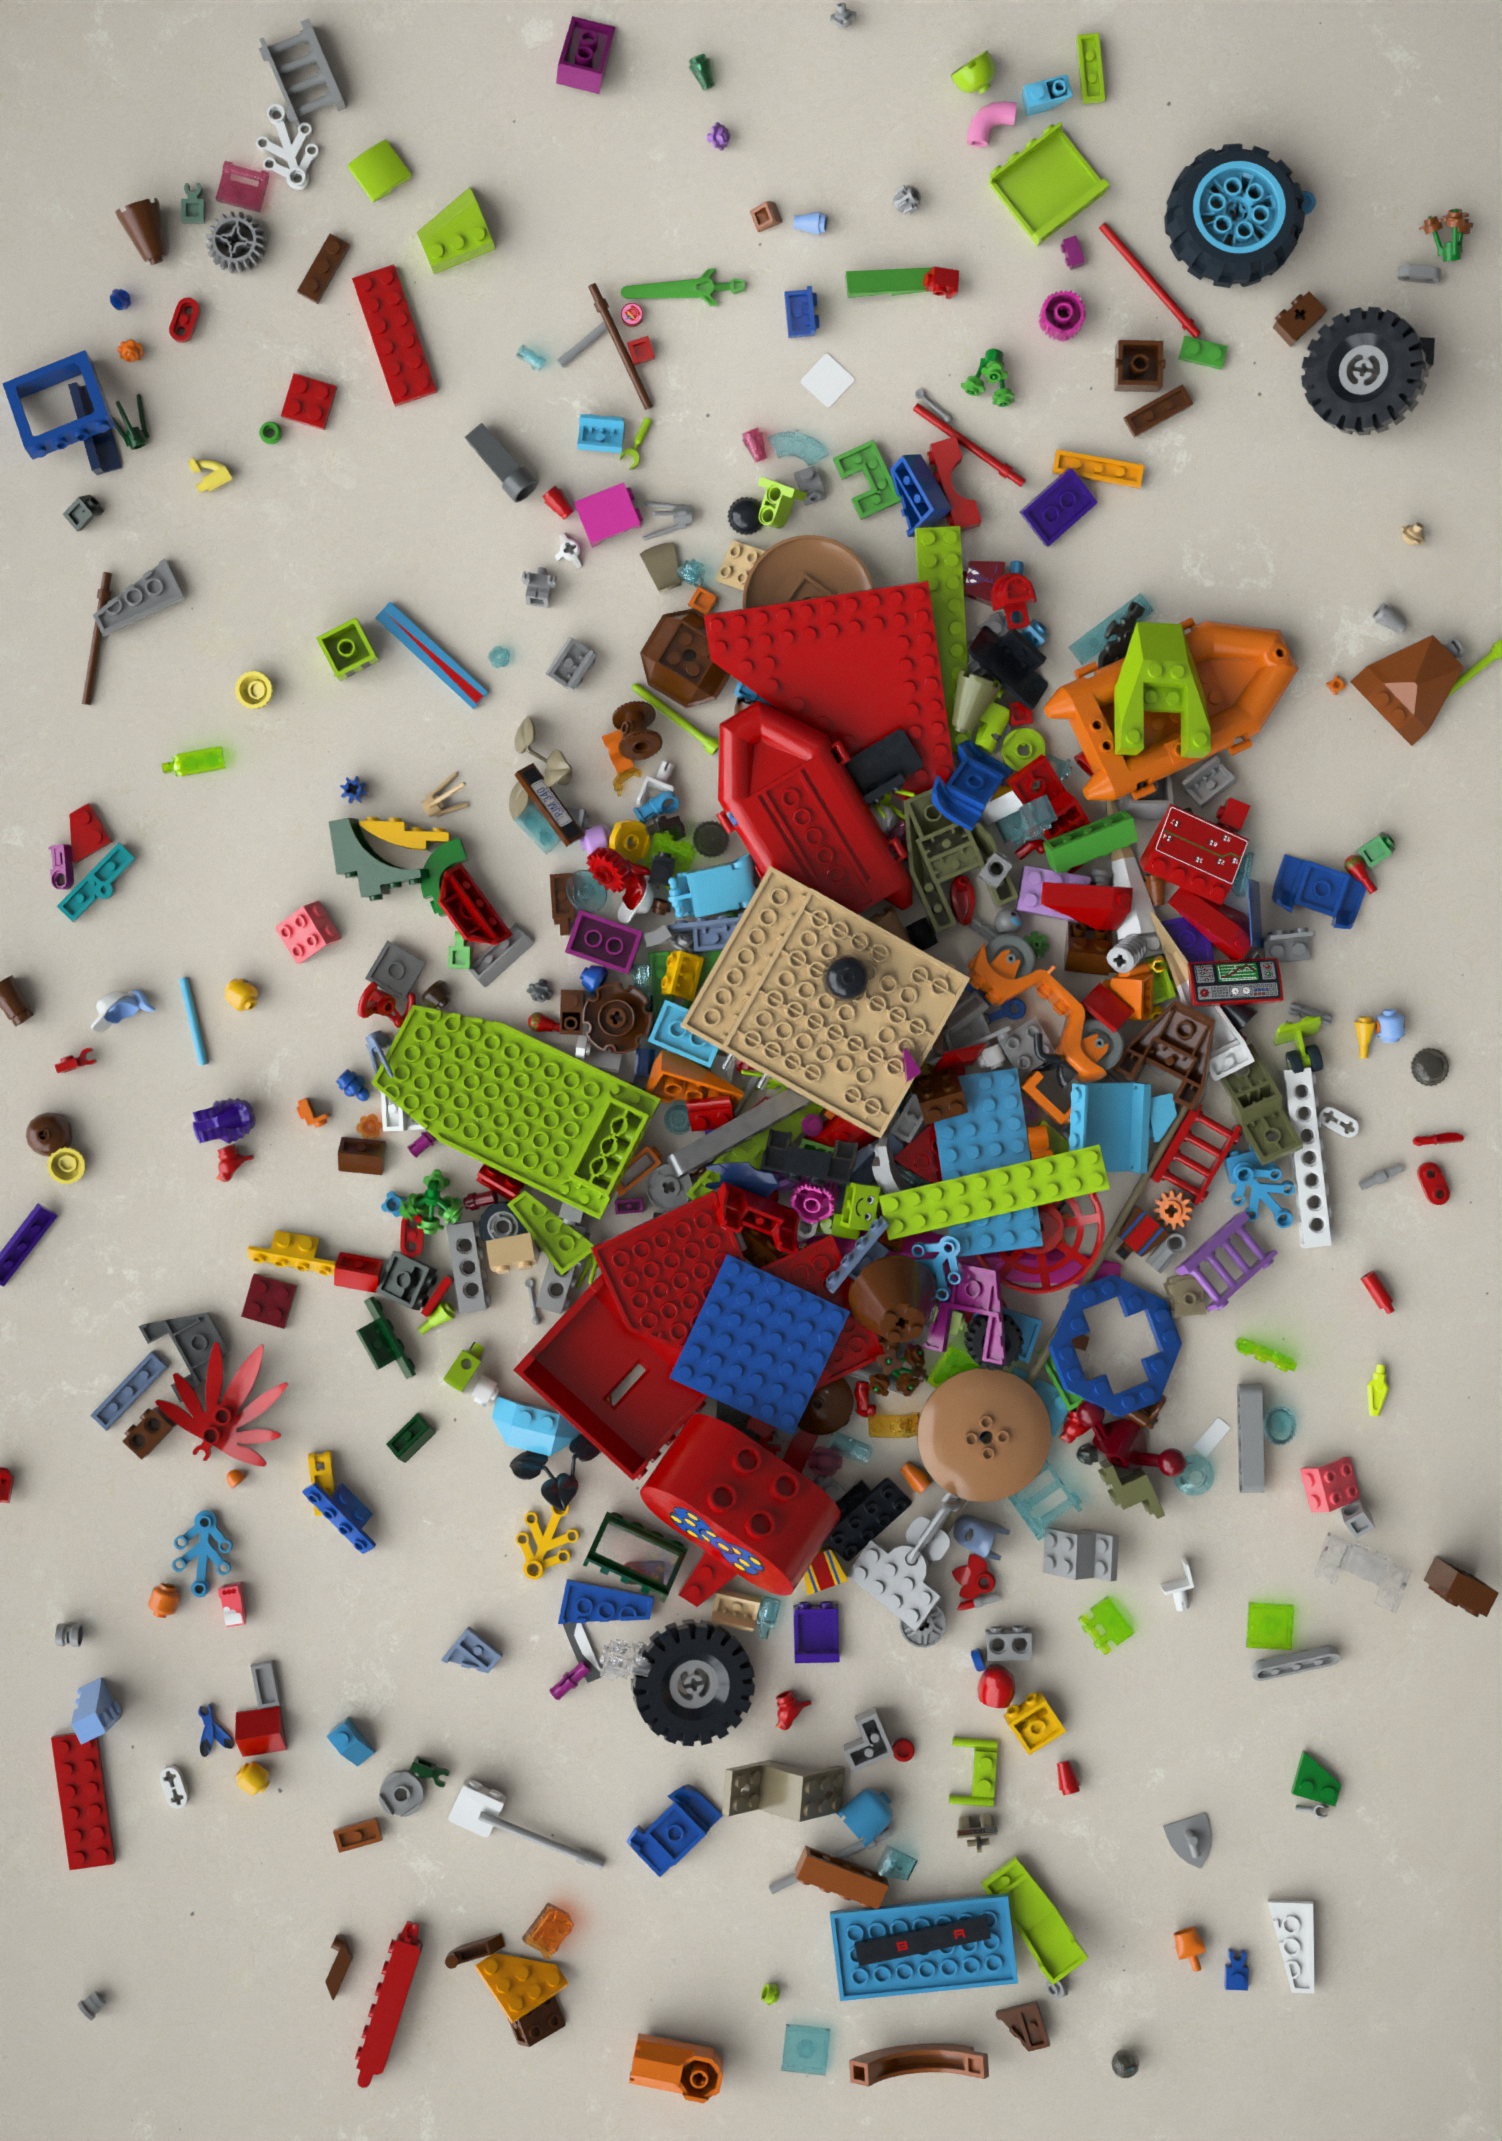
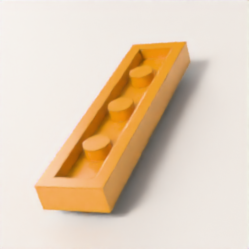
(1099, 468)

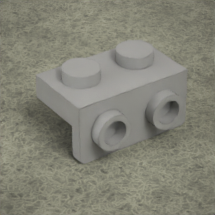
(571, 664)
(1208, 781)

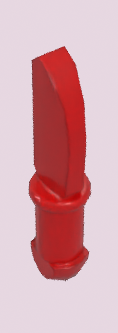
(1438, 1139)

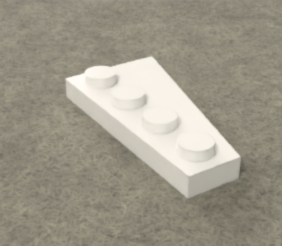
(1296, 1940)

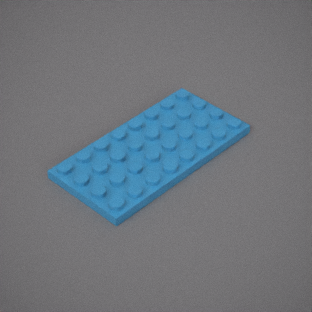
(984, 1140)
(951, 1968)

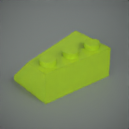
(456, 234)

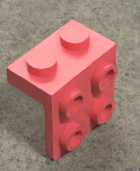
(307, 931)
(1330, 1485)

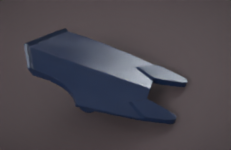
(745, 1177)

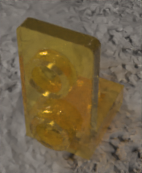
(893, 1425)

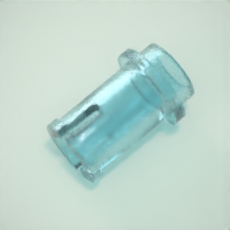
(530, 357)

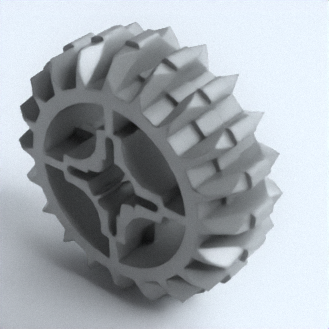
(218, 237)

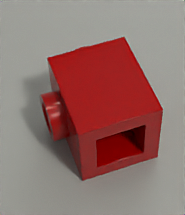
(1232, 814)

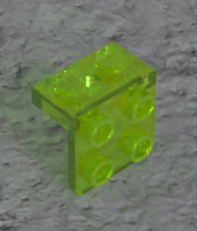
(681, 852)

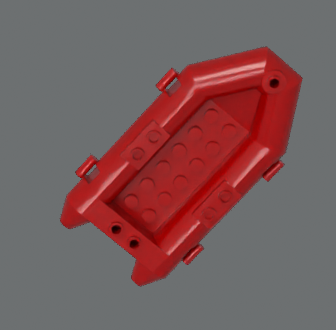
(805, 811)

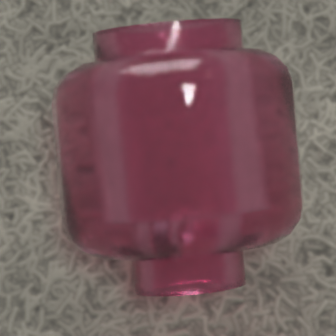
(824, 1461)

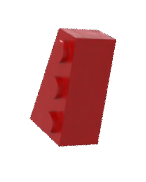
(705, 1579)

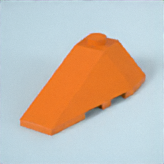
(681, 1079)

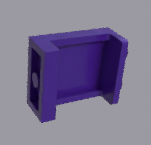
(816, 1632)

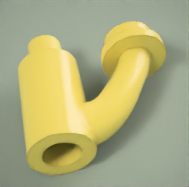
(213, 480)

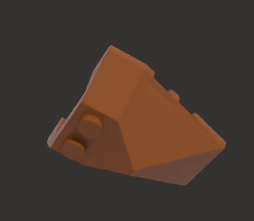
(1410, 686)

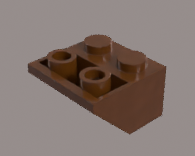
(1087, 949)

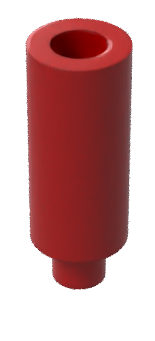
(1378, 1291)

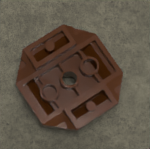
(667, 670)

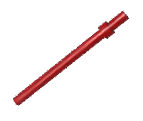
(1004, 469)

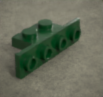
(381, 1341)

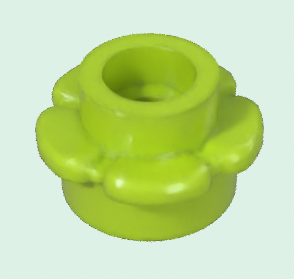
(770, 1993)

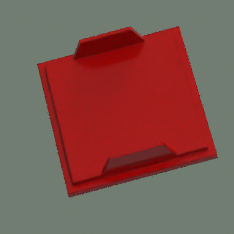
(960, 1058)

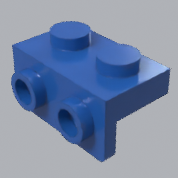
(800, 313)

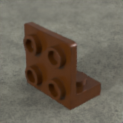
(538, 2023)

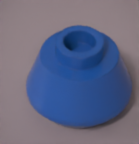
(593, 978)

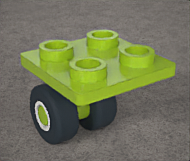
(1303, 1056)

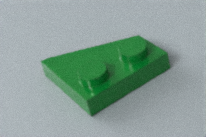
(1315, 1782)

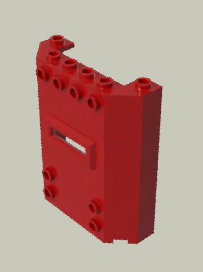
(588, 1359)

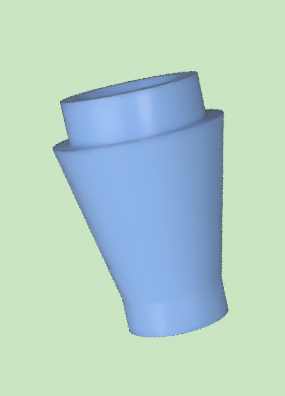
(811, 222)

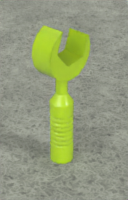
(638, 440)

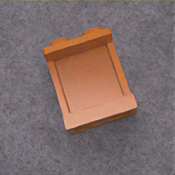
(1029, 1089)

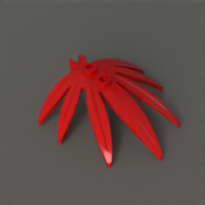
(220, 1421)

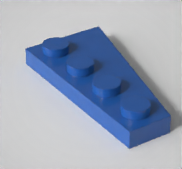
(593, 1602)

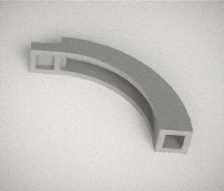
(887, 1174)

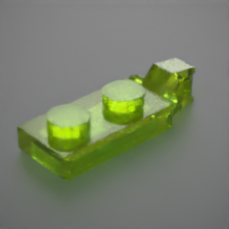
(196, 762)

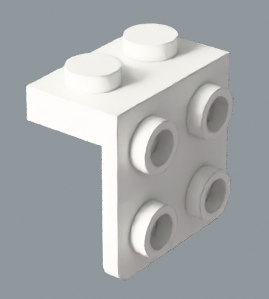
(469, 1804)

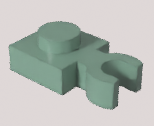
(193, 208)

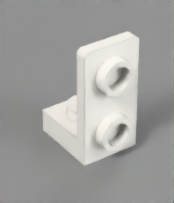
(599, 1059)

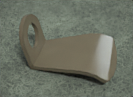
(662, 566)

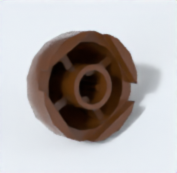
(48, 1133)

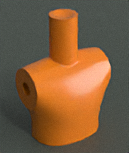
(1189, 1945)

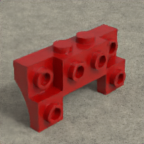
(759, 1213)

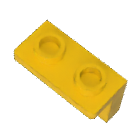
(682, 975)

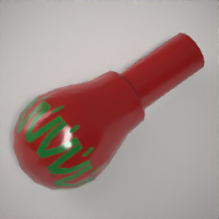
(1356, 867)
(540, 1023)

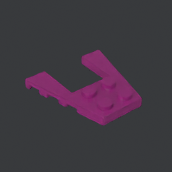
(975, 1293)

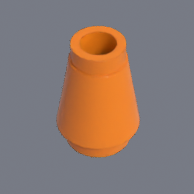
(916, 1477)

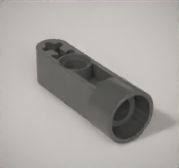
(516, 480)

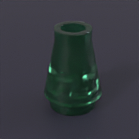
(701, 69)

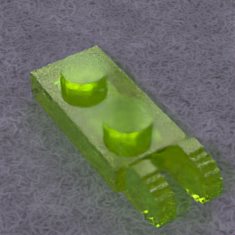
(1263, 1354)

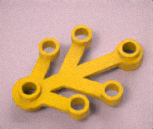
(544, 1543)

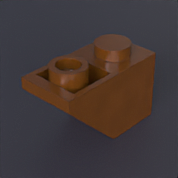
(571, 1012)

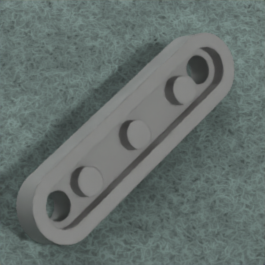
(1295, 1663)

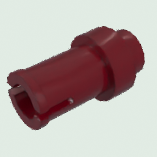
(475, 1201)

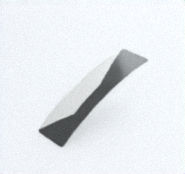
(582, 1649)

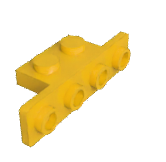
(293, 1251)

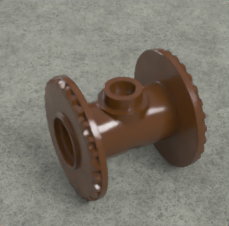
(633, 722)

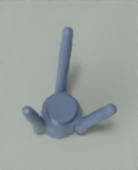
(377, 1043)

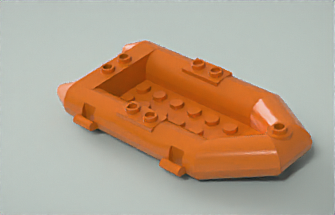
(1242, 682)

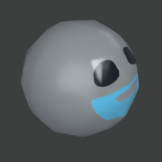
(1008, 921)

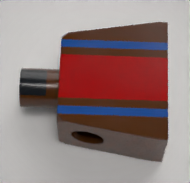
(1139, 1234)

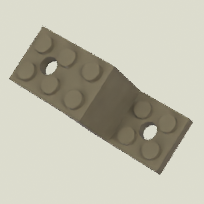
(783, 1790)

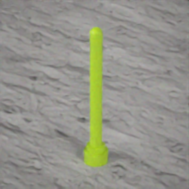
(1495, 653)
(710, 743)

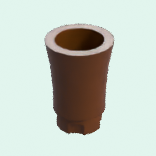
(13, 1002)

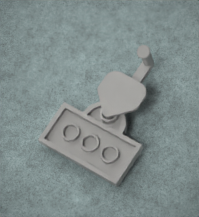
(894, 1575)

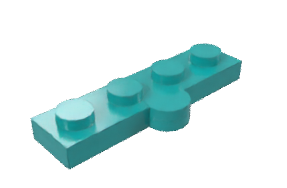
(97, 883)

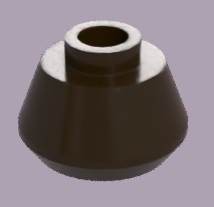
(437, 995)

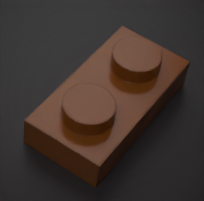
(358, 1834)

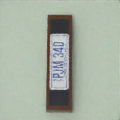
(549, 805)

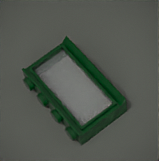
(636, 1554)

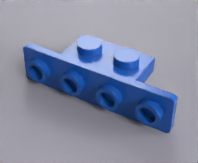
(344, 1512)

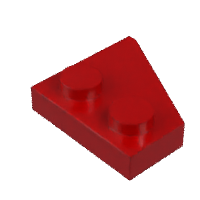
(86, 833)

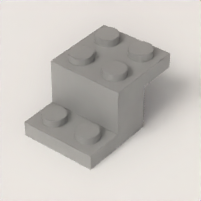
(1080, 1554)

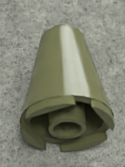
(971, 700)

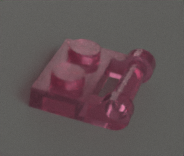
(239, 193)

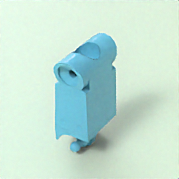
(713, 888)

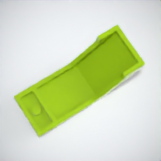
(1037, 1920)

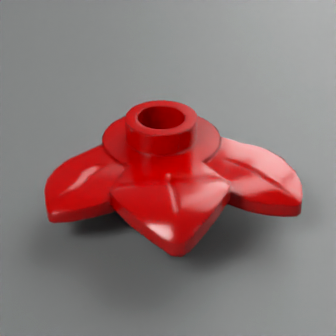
(970, 1577)

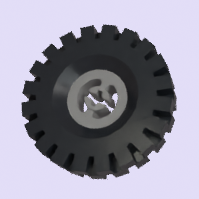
(1358, 343)
(706, 1708)

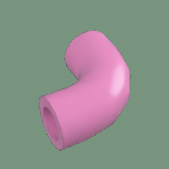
(986, 118)

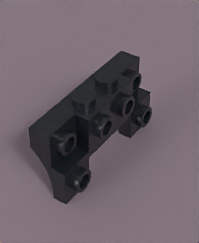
(807, 1164)

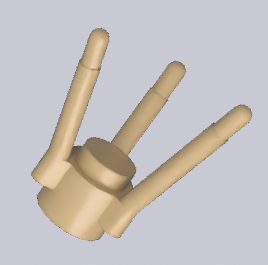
(433, 802)

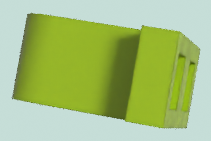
(777, 507)

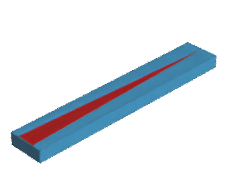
(431, 655)

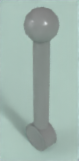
(919, 394)
(529, 1283)

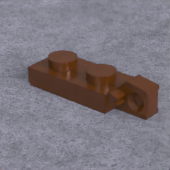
(562, 909)

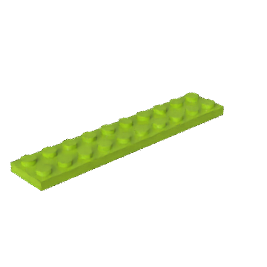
(941, 564)
(995, 1192)

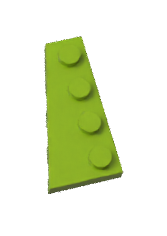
(556, 1239)

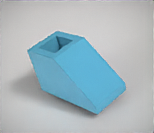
(1046, 94)
(1161, 1115)

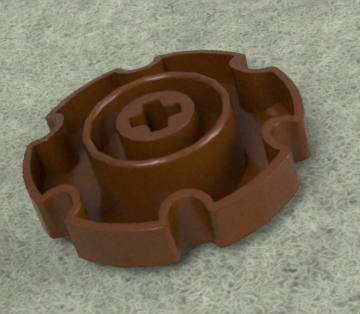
(605, 1030)

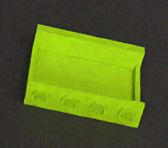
(1046, 184)

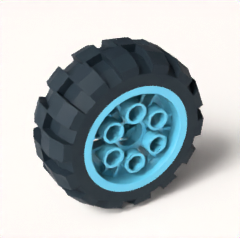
(1203, 245)

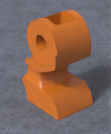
(612, 743)
(1038, 1142)

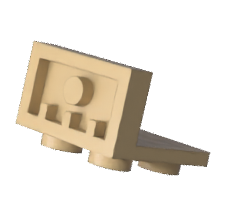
(737, 565)

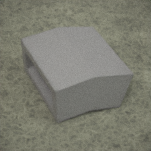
(657, 937)

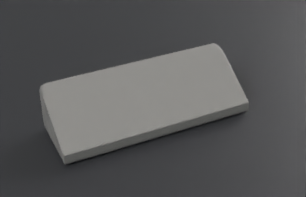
(501, 956)

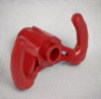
(379, 1002)

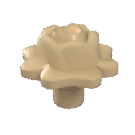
(1413, 534)

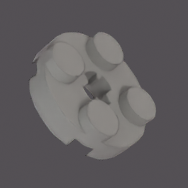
(415, 1793)

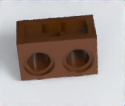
(151, 1435)

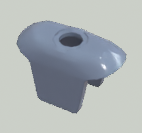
(982, 1535)

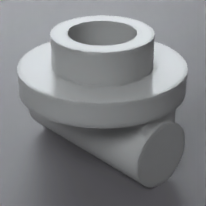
(1057, 1990)

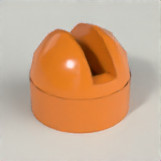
(235, 1477)

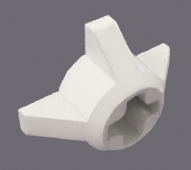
(567, 551)

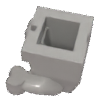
(538, 587)

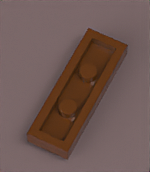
(323, 268)
(1158, 411)

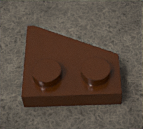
(1026, 2024)

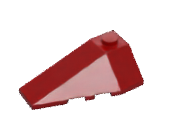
(1094, 905)

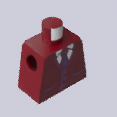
(980, 579)

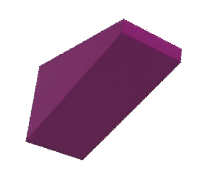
(910, 1066)

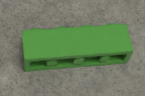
(1090, 841)

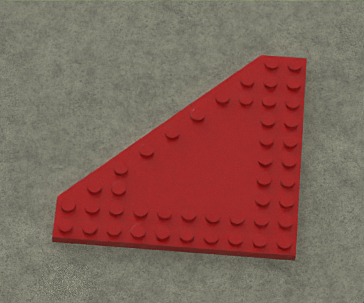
(847, 668)

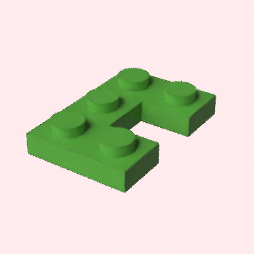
(869, 461)

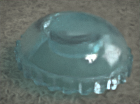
(1279, 1425)

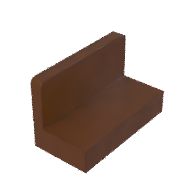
(361, 1155)

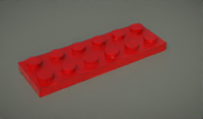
(394, 335)
(83, 1802)

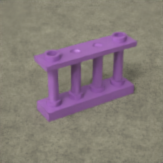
(1207, 1253)

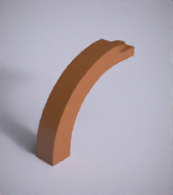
(917, 2058)

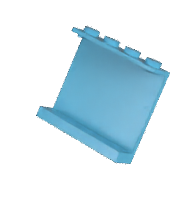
(1116, 1119)

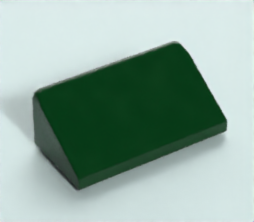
(411, 1438)

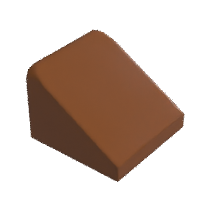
(766, 216)

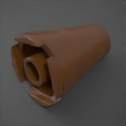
(144, 226)

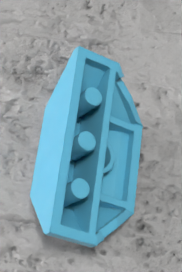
(532, 1426)

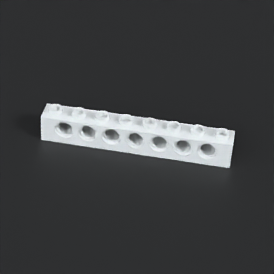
(1305, 1214)

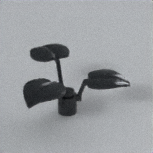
(564, 1487)

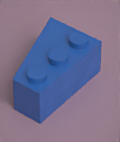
(920, 494)

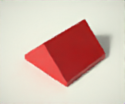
(1107, 1008)
(260, 1731)

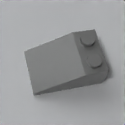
(1153, 805)

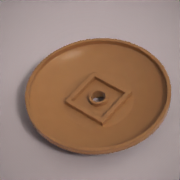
(804, 569)
(978, 1403)

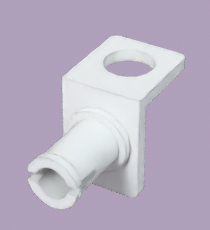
(659, 782)
(1179, 1588)

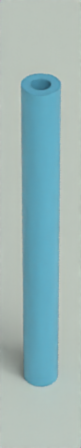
(193, 1021)

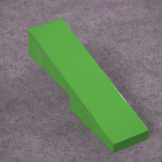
(885, 281)

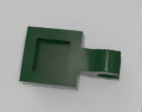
(427, 1769)

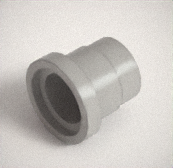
(91, 2005)

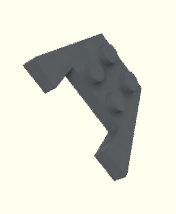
(194, 1340)

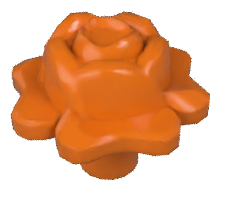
(130, 351)

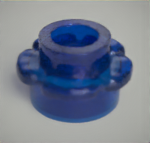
(120, 299)

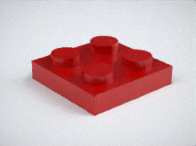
(309, 401)

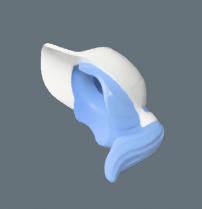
(117, 1006)

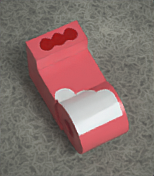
(233, 1604)

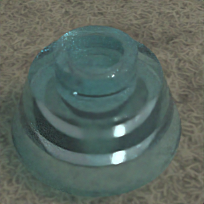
(691, 572)
(677, 1127)

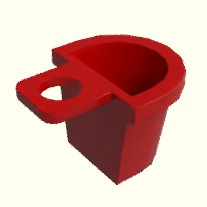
(1012, 594)

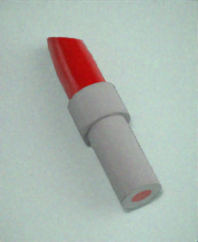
(978, 1602)

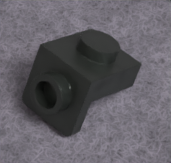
(673, 825)

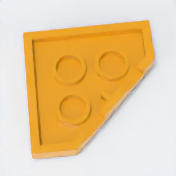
(520, 1982)

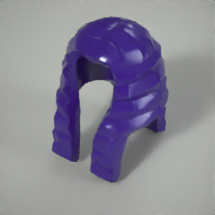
(224, 1121)

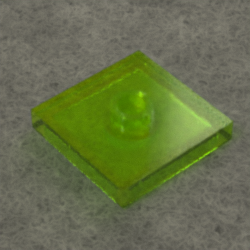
(1269, 1626)

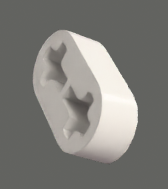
(1340, 1117)
(179, 1785)

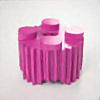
(1062, 327)
(814, 1201)

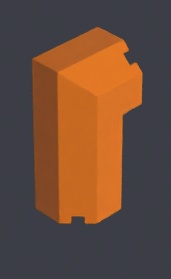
(677, 2067)

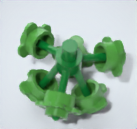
(426, 1202)

